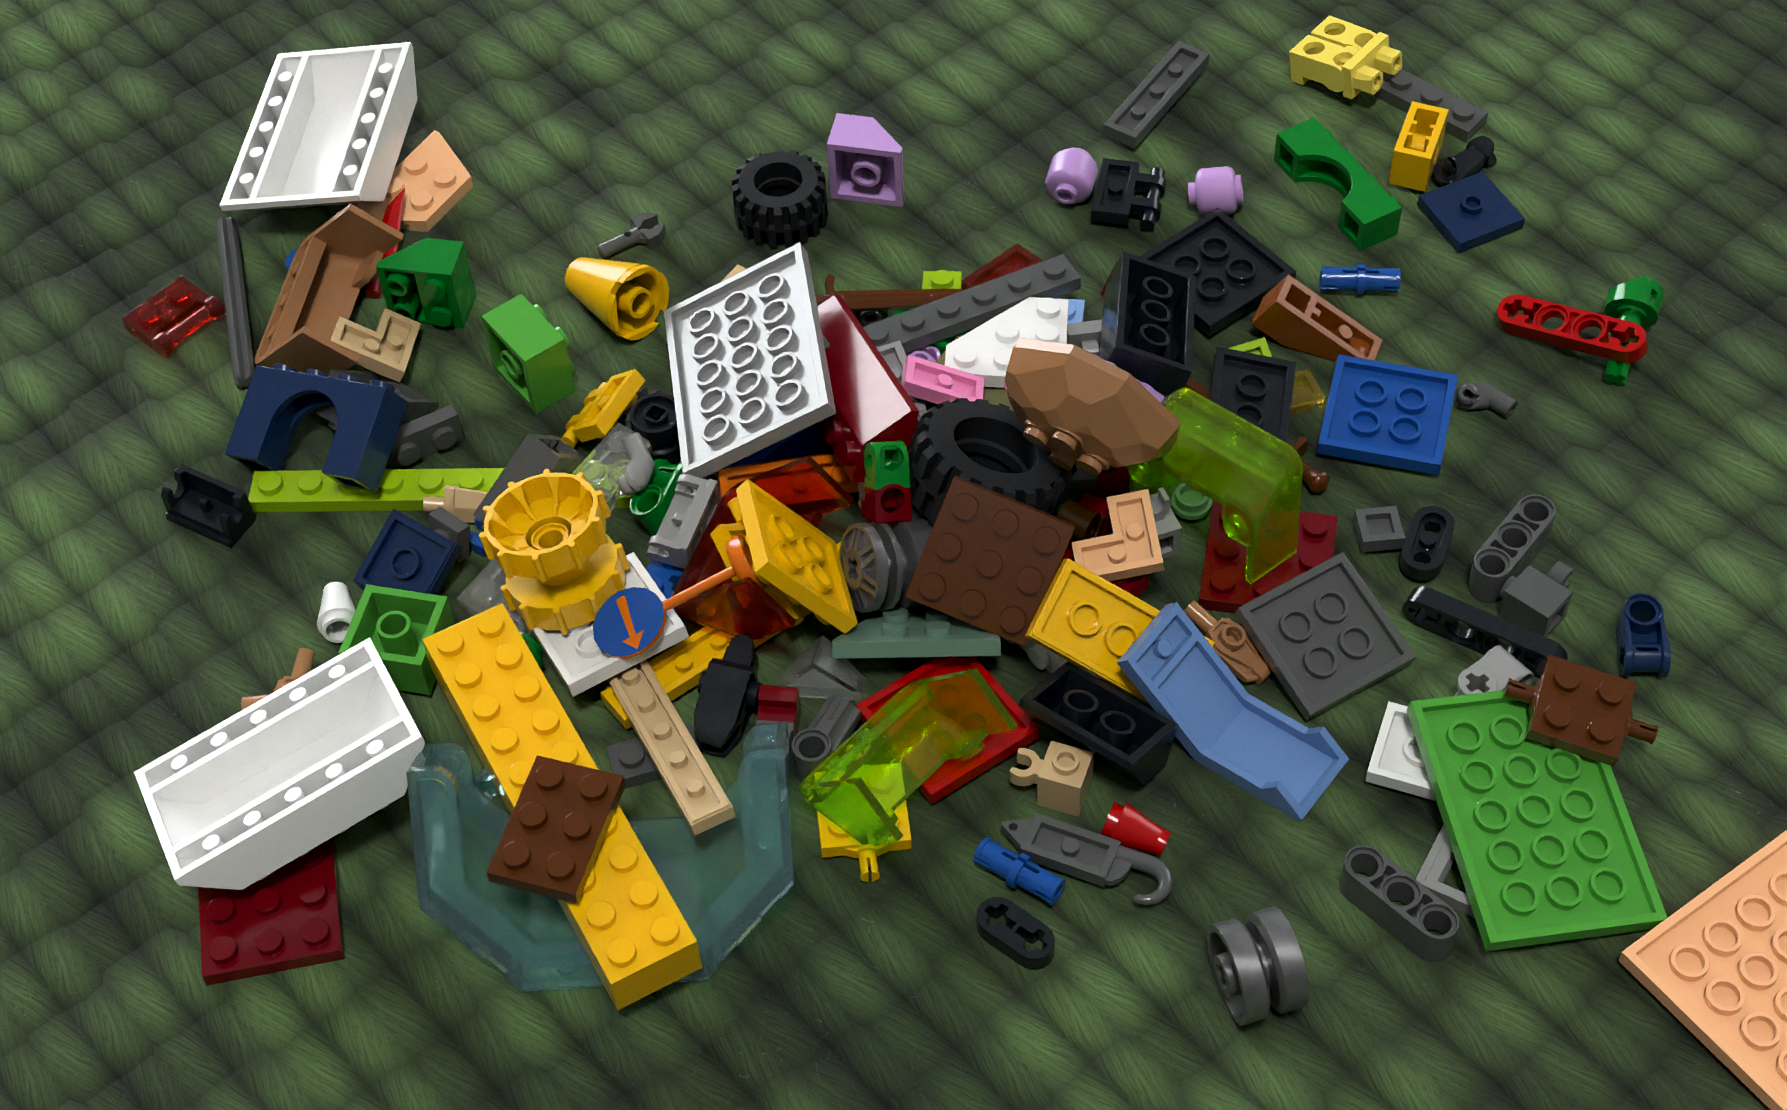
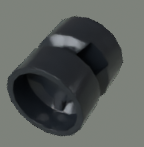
(656, 421)

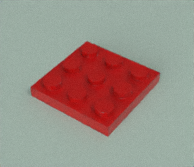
(996, 748)

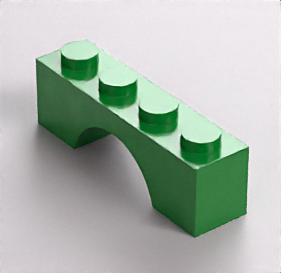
(1314, 155)

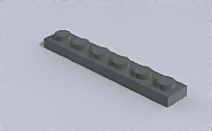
(975, 305)

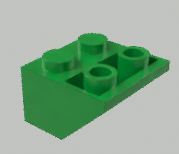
(429, 282)

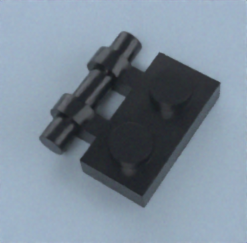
(1116, 189)

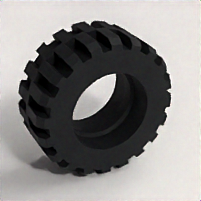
(985, 448)

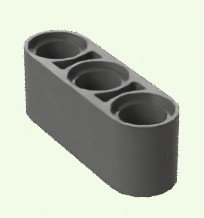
(1511, 547)
(1407, 922)

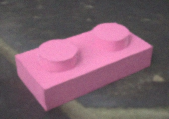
(939, 382)

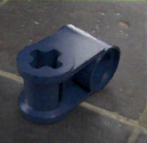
(1642, 644)

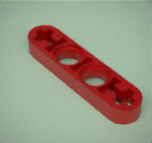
(1574, 322)

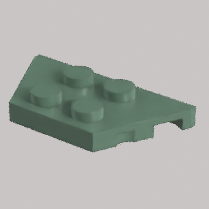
(914, 634)

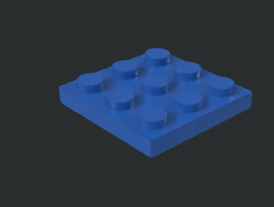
(1387, 414)

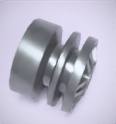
(882, 561)

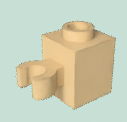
(1061, 777)

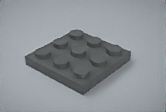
(1324, 636)

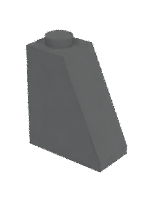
(531, 459)

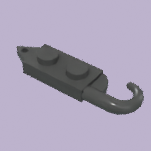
(1085, 854)

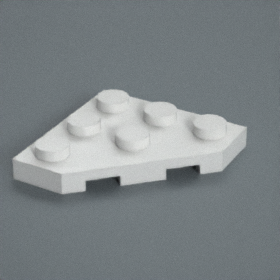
(989, 346)

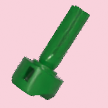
(1631, 303)

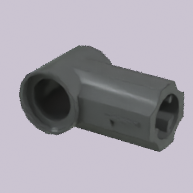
(825, 734)

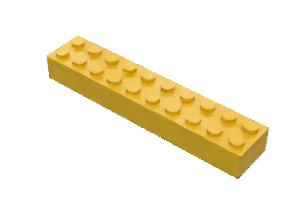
(513, 716)

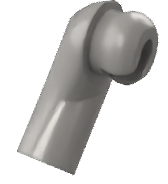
(640, 465)

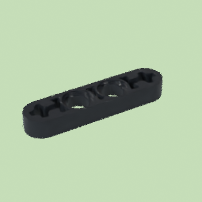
(1440, 613)

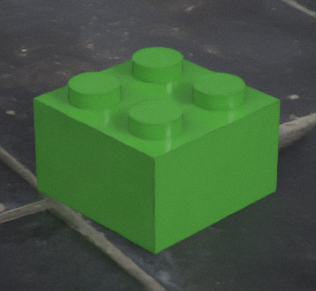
(529, 353)
(396, 625)

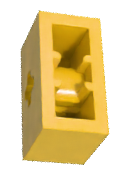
(1418, 146)

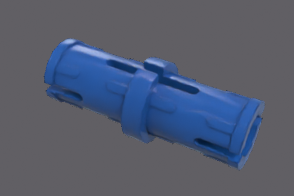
(1360, 279)
(1019, 871)

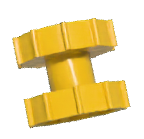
(554, 550)

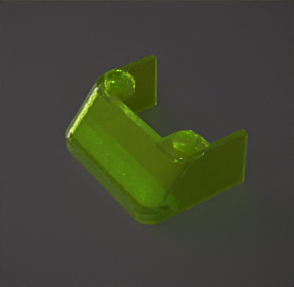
(1237, 467)
(901, 749)

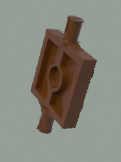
(1581, 710)

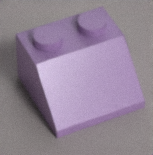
(864, 162)

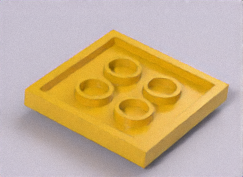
(795, 557)

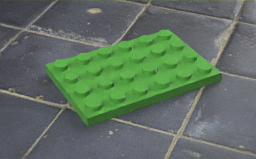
(1532, 827)

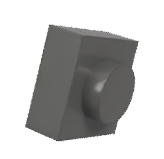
(451, 528)
(1379, 528)

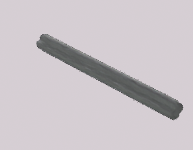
(235, 302)

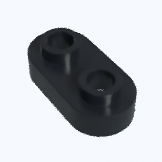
(1425, 545)

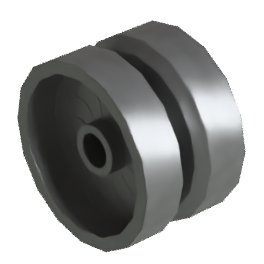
(1258, 965)

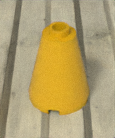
(619, 294)

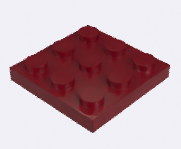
(1225, 561)
(275, 922)

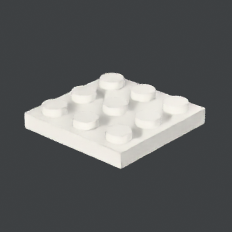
(578, 655)

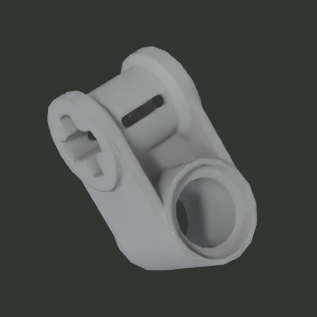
(1492, 673)

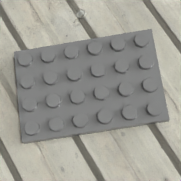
(747, 363)

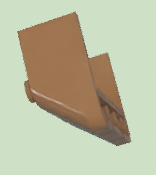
(323, 287)

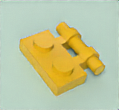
(603, 408)

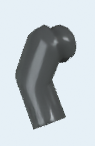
(1484, 395)

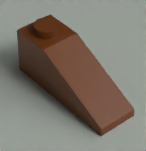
(1311, 324)

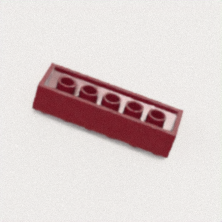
(865, 391)

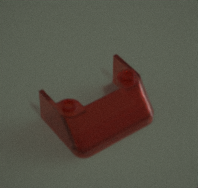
(743, 605)

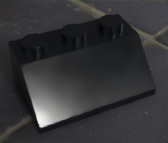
(1102, 721)

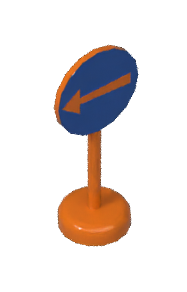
(636, 616)

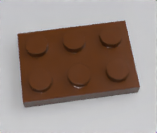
(556, 829)

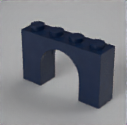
(283, 397)

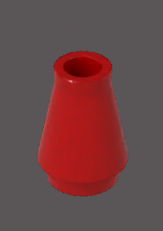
(1135, 830)

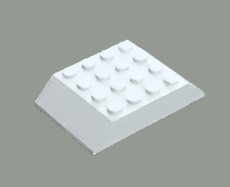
(326, 129)
(283, 773)

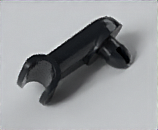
(1466, 163)

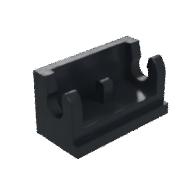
(208, 506)

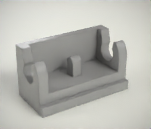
(685, 520)

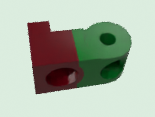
(886, 482)

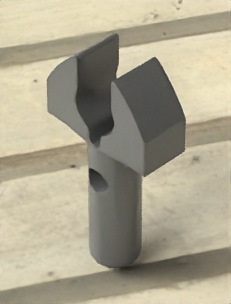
(643, 230)

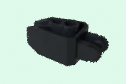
(727, 698)

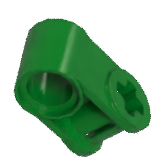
(654, 500)

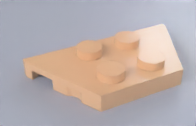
(432, 184)

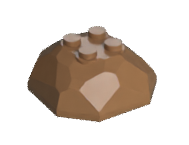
(1085, 408)

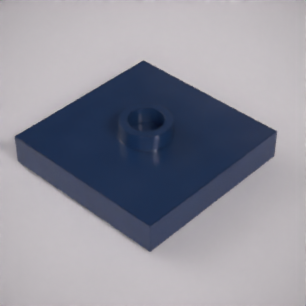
(1470, 212)
(408, 557)

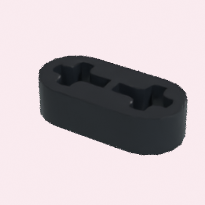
(1012, 936)

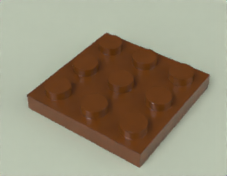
(989, 560)

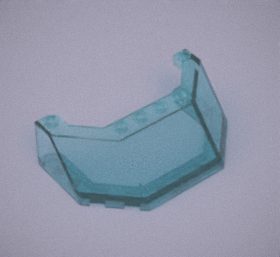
(717, 878)

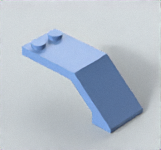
(1224, 723)

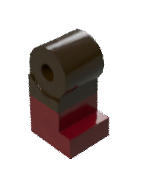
(1088, 515)

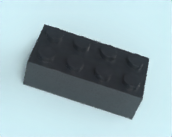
(1149, 322)

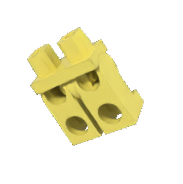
(1344, 58)

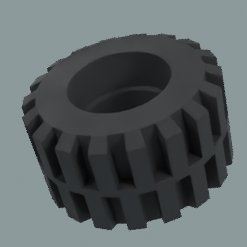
(779, 198)

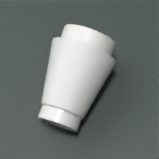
(335, 612)

